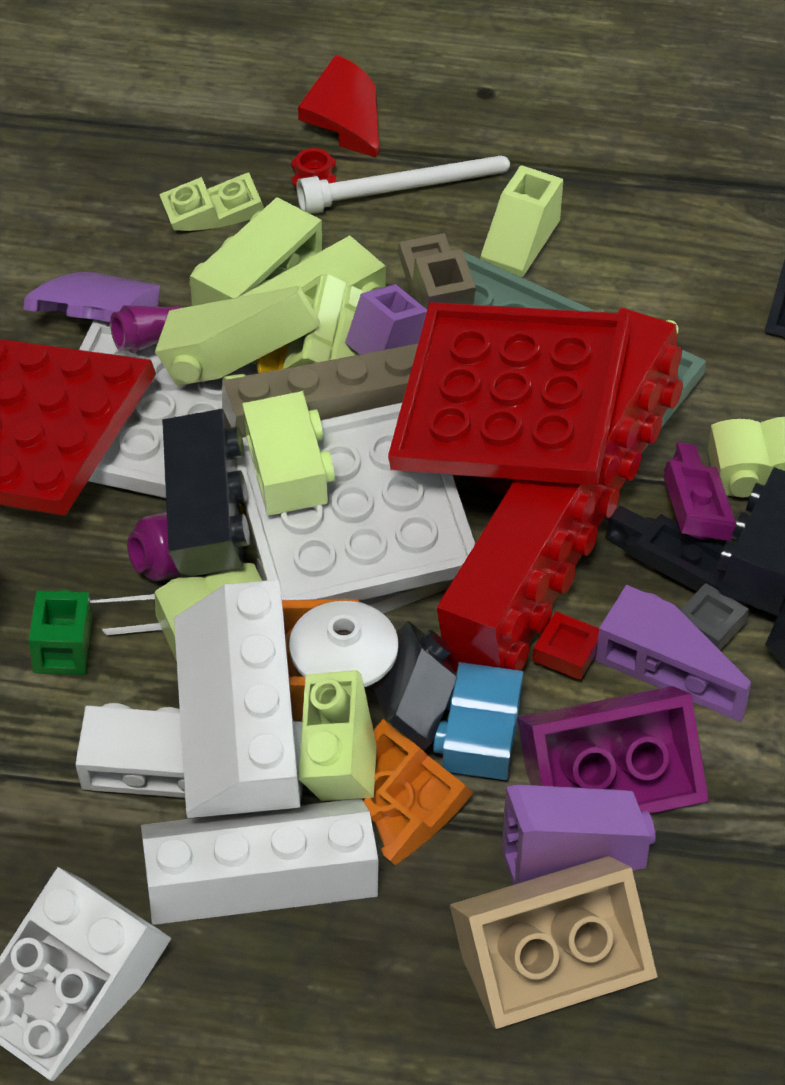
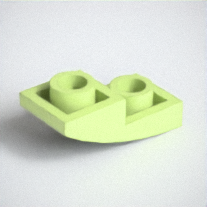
(199, 208)

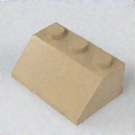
(554, 940)

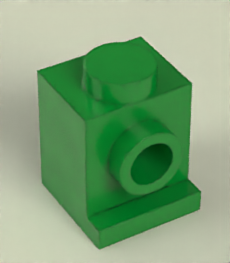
(60, 632)

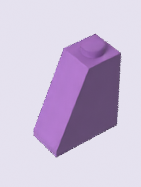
(570, 826)

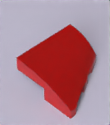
(344, 103)

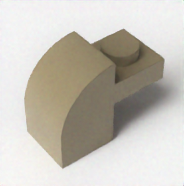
(436, 271)

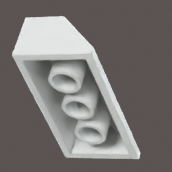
(236, 702)
(260, 861)

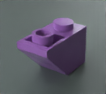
(385, 320)

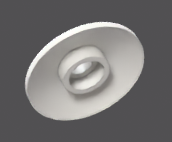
(368, 646)

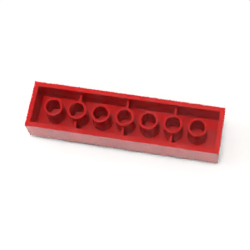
(545, 526)

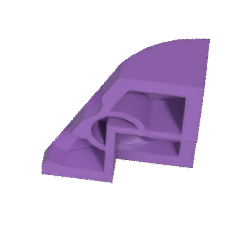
(91, 295)

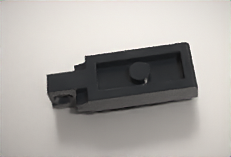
(666, 549)

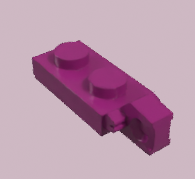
(698, 496)

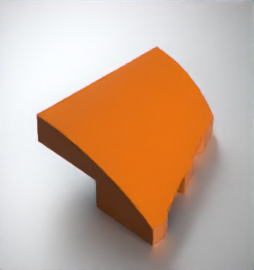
(410, 794)

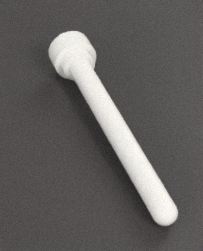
(317, 194)

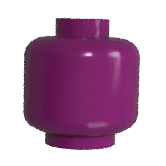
(149, 549)

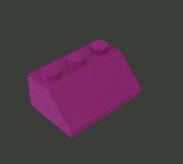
(620, 743)

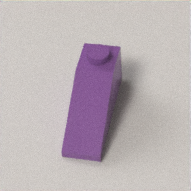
(666, 649)

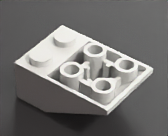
(70, 971)

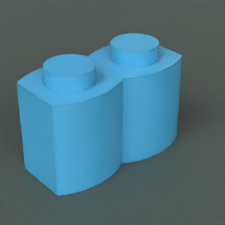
(480, 721)

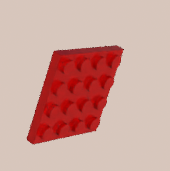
(511, 393)
(60, 419)

